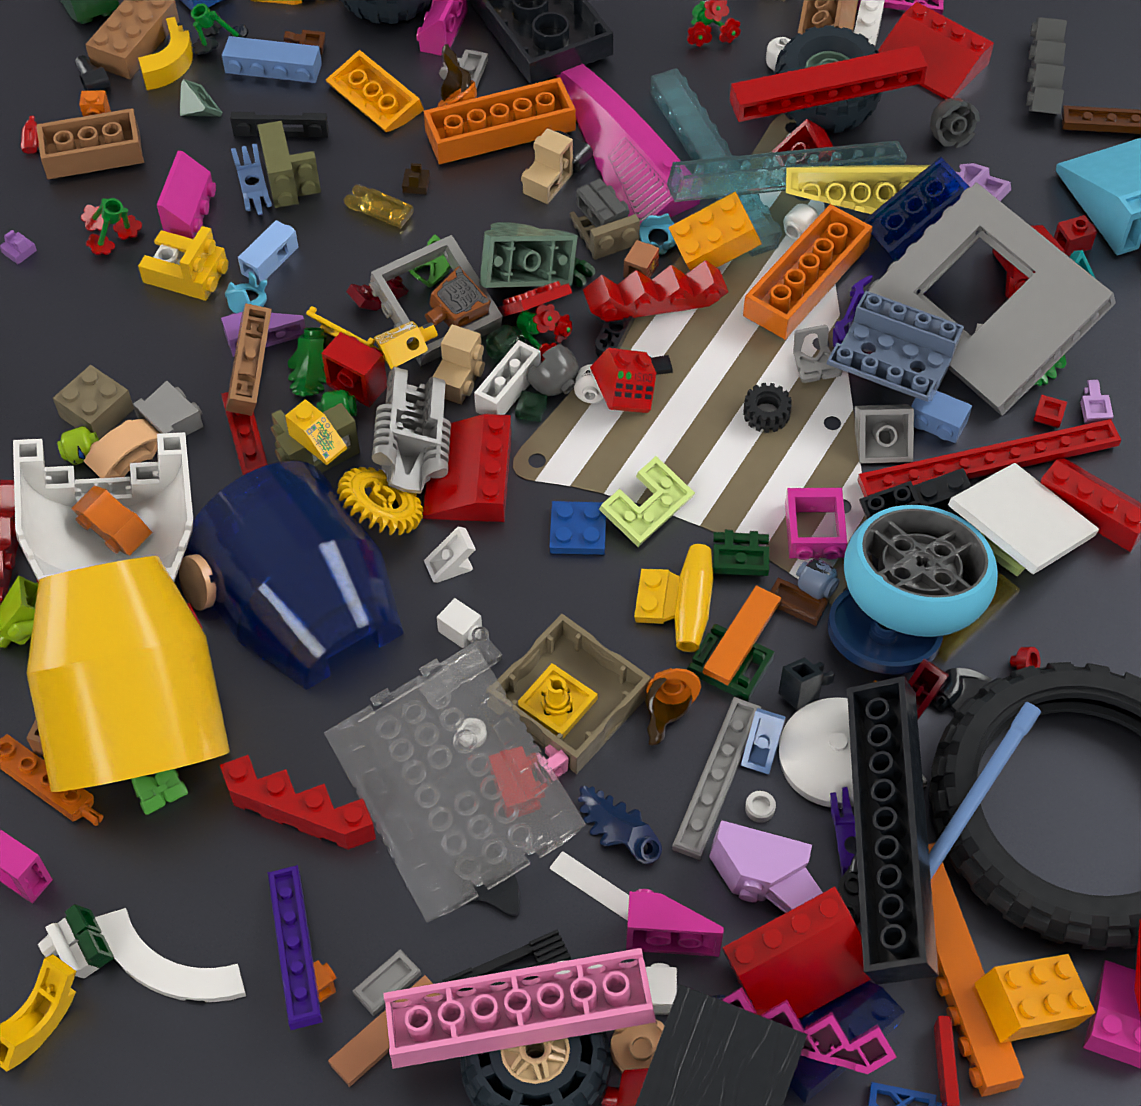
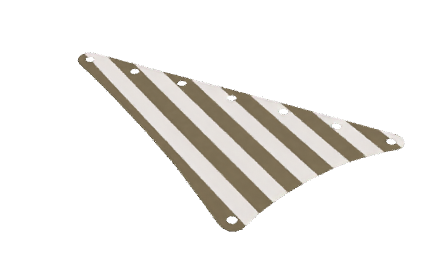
(700, 420)

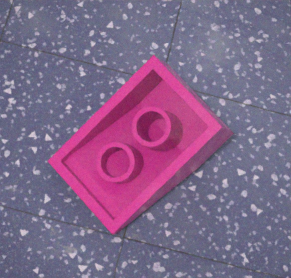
(669, 927)
(1117, 1020)

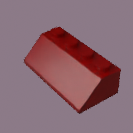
(1099, 502)

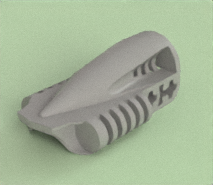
(410, 440)

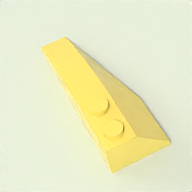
(850, 186)

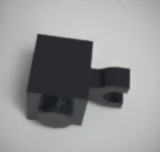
(803, 681)

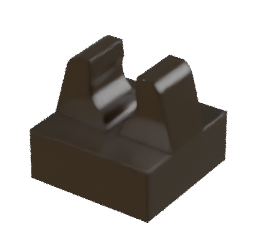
(415, 180)

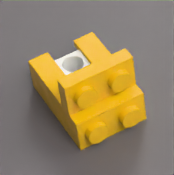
(185, 264)

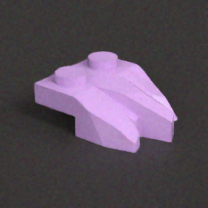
(975, 173)

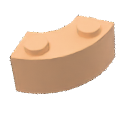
(126, 444)

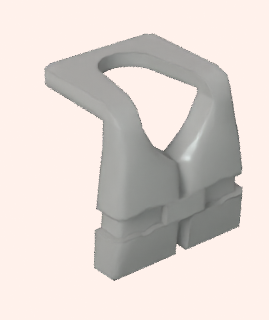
(811, 368)

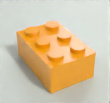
(715, 233)
(1034, 998)

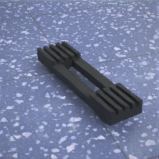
(313, 124)
(546, 950)

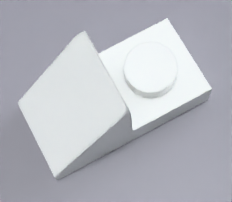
(451, 556)

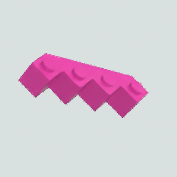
(827, 1039)

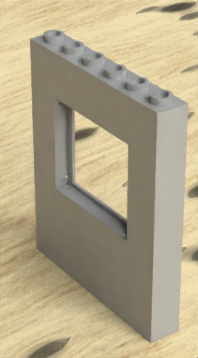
(1031, 326)

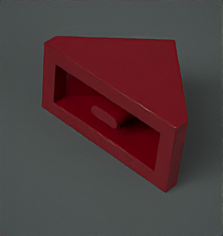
(926, 683)

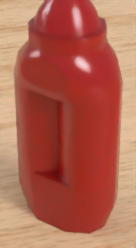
(29, 136)

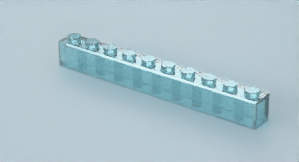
(703, 141)
(768, 170)

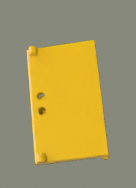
(333, 329)

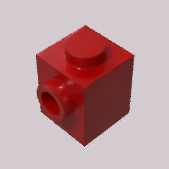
(1075, 234)

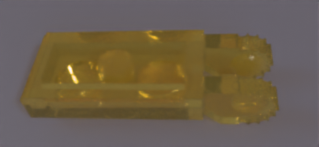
(379, 205)

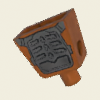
(457, 301)

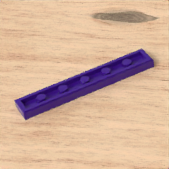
(294, 948)

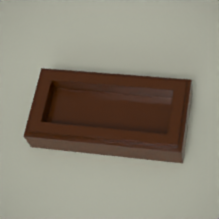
(799, 603)

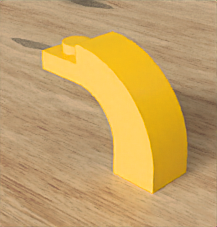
(171, 62)
(39, 1014)

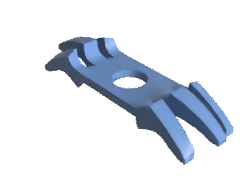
(251, 170)

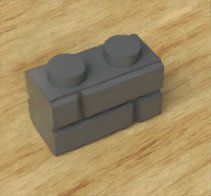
(600, 203)

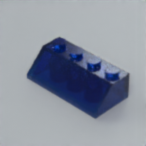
(915, 208)
(856, 1014)

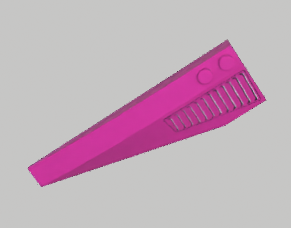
(623, 146)

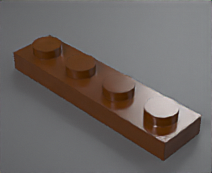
(1101, 119)

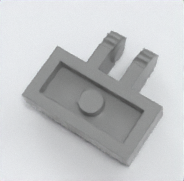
(471, 61)

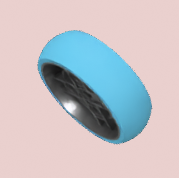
(920, 570)

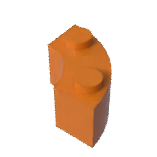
(111, 521)

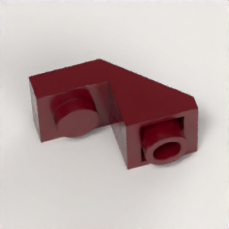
(364, 298)

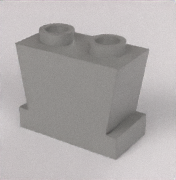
(169, 411)

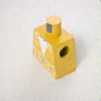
(394, 342)

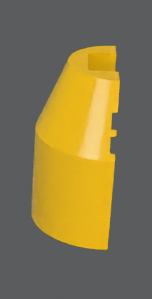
(120, 676)

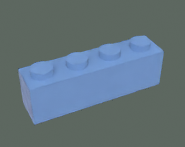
(272, 59)

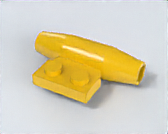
(681, 597)

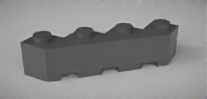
(1047, 65)

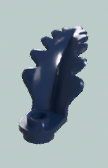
(619, 825)

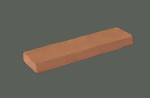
(367, 1046)

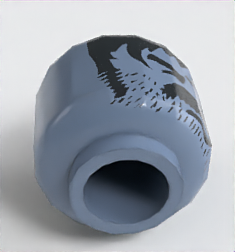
(817, 578)

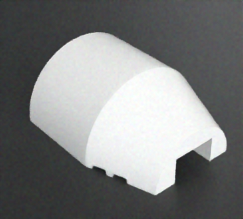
(59, 544)

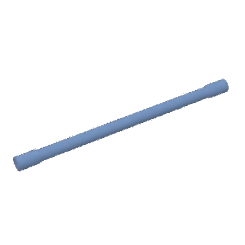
(1019, 728)

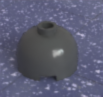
(954, 122)
(555, 373)

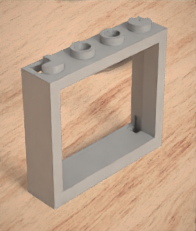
(455, 258)

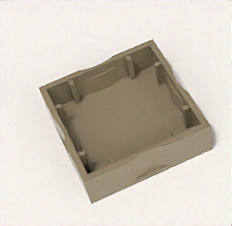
(577, 652)

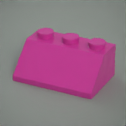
(441, 25)
(185, 197)

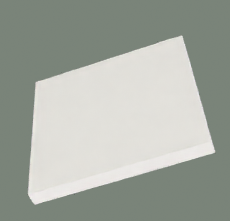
(1023, 517)

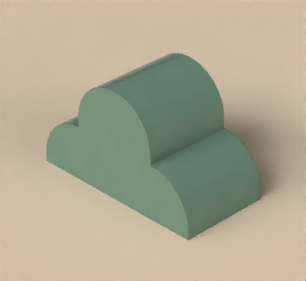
(526, 256)

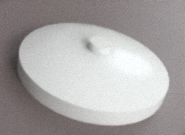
(818, 751)

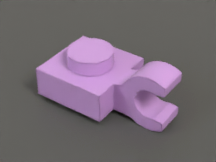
(1094, 405)

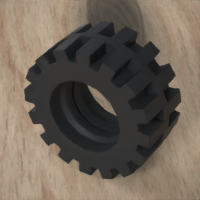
(767, 395)

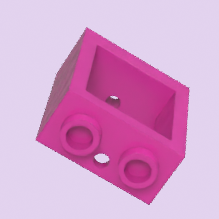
(815, 501)
(22, 868)

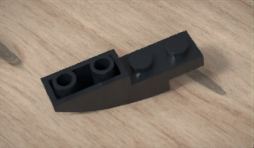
(931, 493)

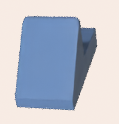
(763, 741)

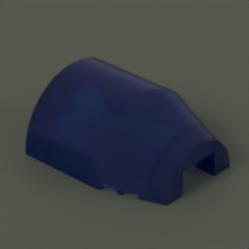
(294, 569)

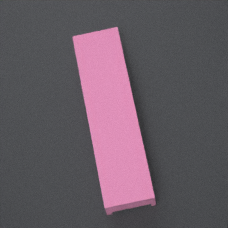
(519, 1010)

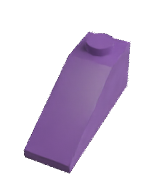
(281, 328)

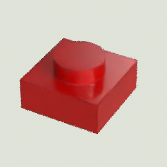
(1050, 411)

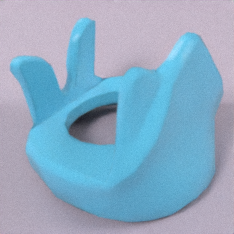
(657, 222)
(237, 295)

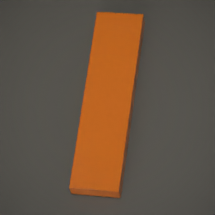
(741, 635)

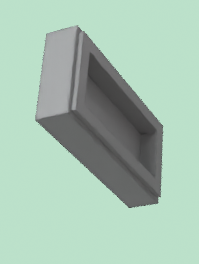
(393, 975)

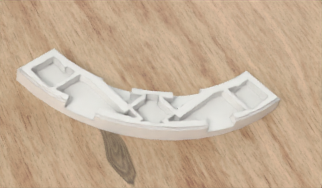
(162, 974)

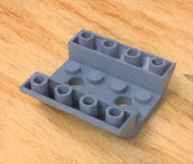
(899, 341)

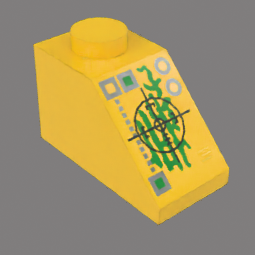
(314, 432)

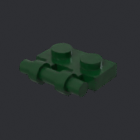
(741, 558)

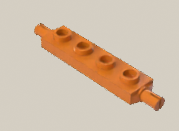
(31, 772)

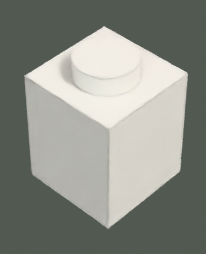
(458, 622)

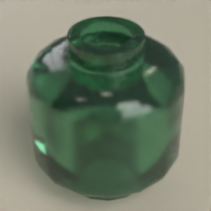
(502, 340)

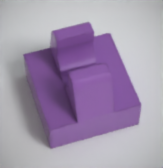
(17, 247)

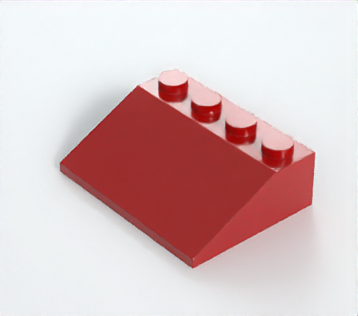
(949, 49)
(476, 472)
(800, 956)

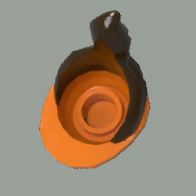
(458, 82)
(669, 699)

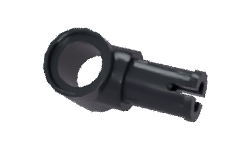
(91, 77)

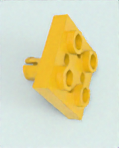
(555, 685)

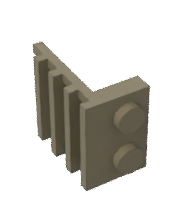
(608, 237)

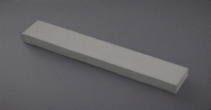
(715, 780)

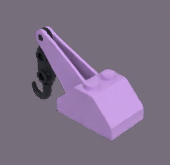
(774, 869)

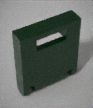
(740, 685)

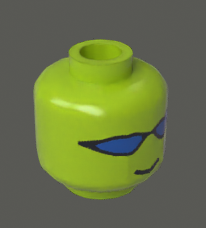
(76, 444)

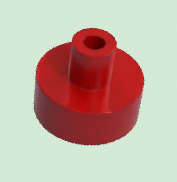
(1026, 657)

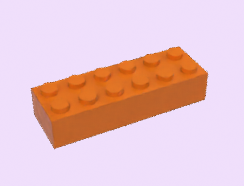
(499, 120)
(807, 271)

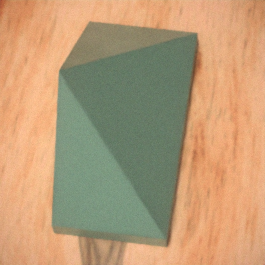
(196, 101)

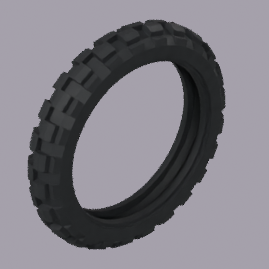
(978, 855)

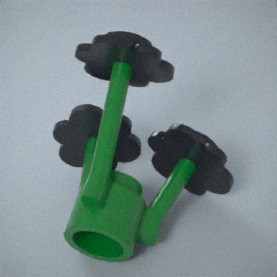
(209, 23)

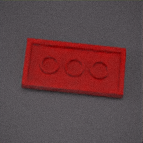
(534, 298)

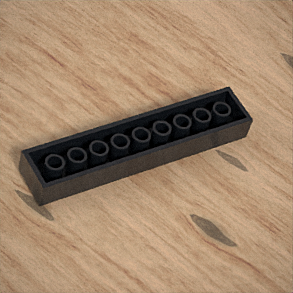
(891, 833)

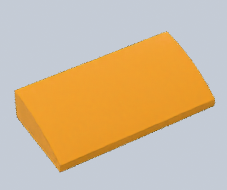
(375, 92)

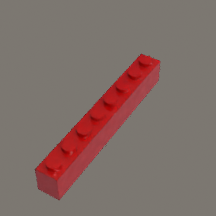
(828, 83)

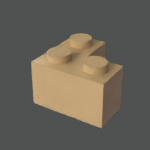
(551, 166)
(460, 362)

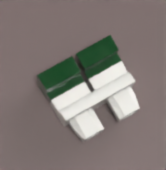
(77, 941)

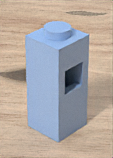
(268, 251)

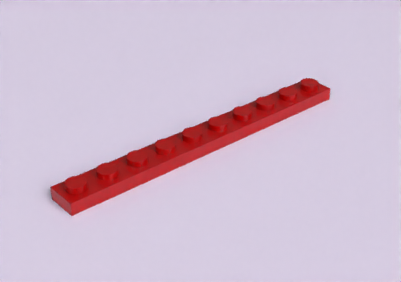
(998, 456)

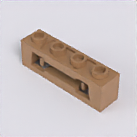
(248, 359)

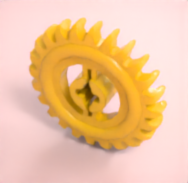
(379, 503)

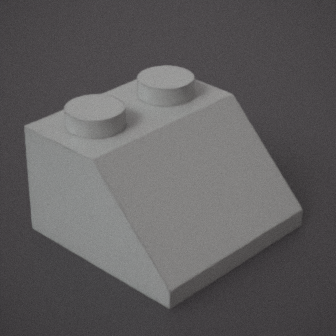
(884, 433)

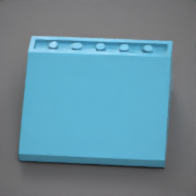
(1109, 192)

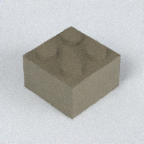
(93, 402)

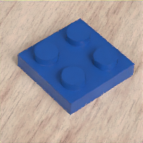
(577, 528)

